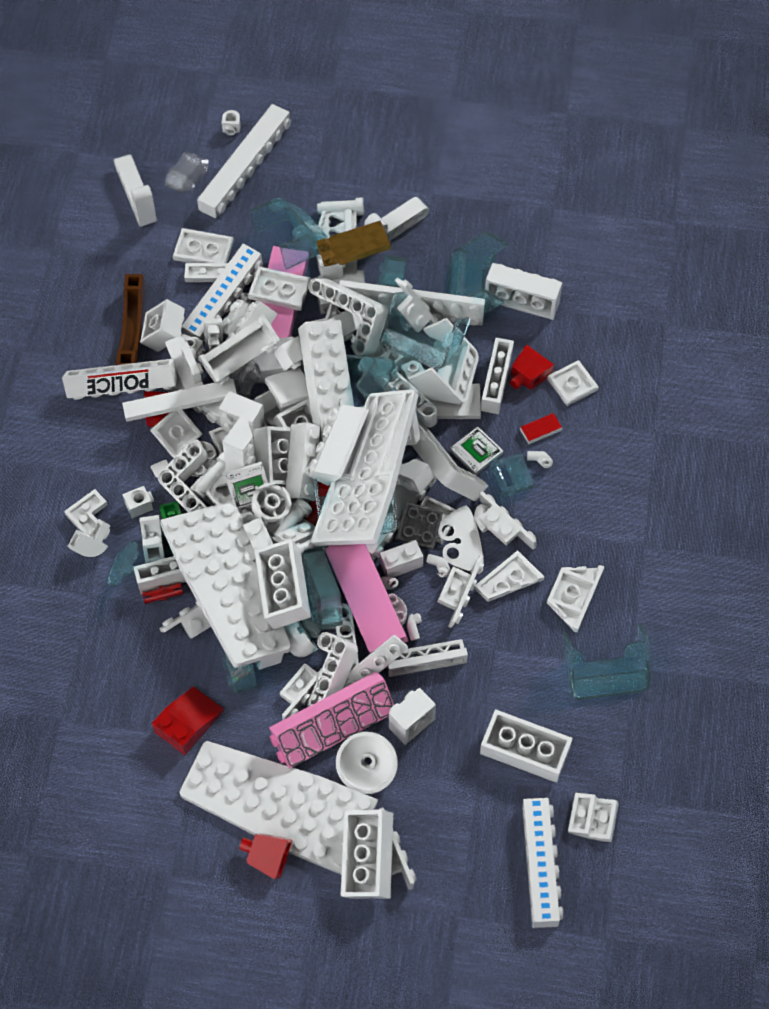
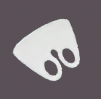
(466, 530)

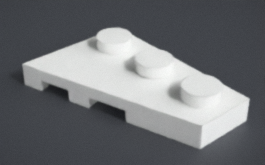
(508, 577)

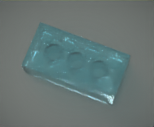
(321, 589)

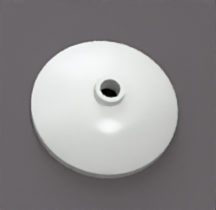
(356, 772)

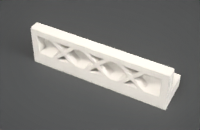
(429, 661)

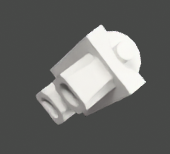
(213, 332)

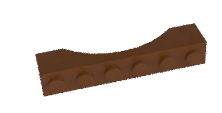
(132, 319)

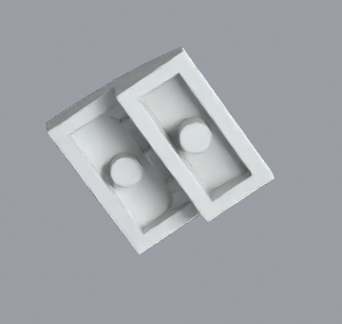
(593, 817)

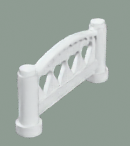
(346, 212)
(216, 478)

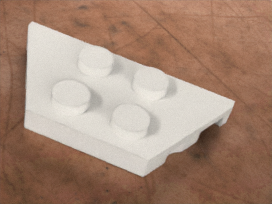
(573, 593)

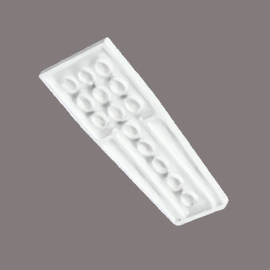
(362, 496)
(225, 580)
(274, 801)

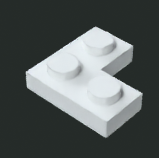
(83, 511)

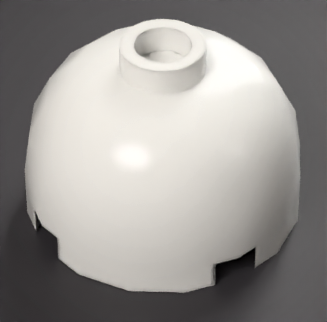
(271, 502)
(299, 640)

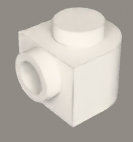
(231, 122)

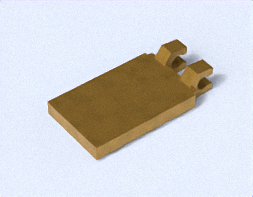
(353, 244)

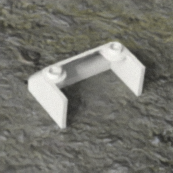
(239, 350)
(455, 379)

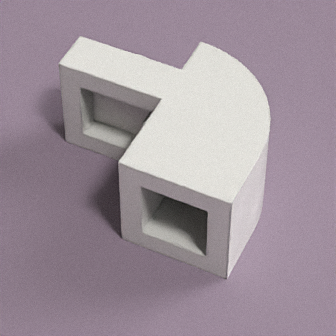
(152, 538)
(90, 545)

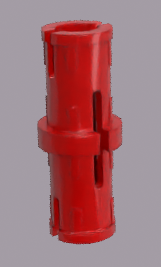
(162, 593)

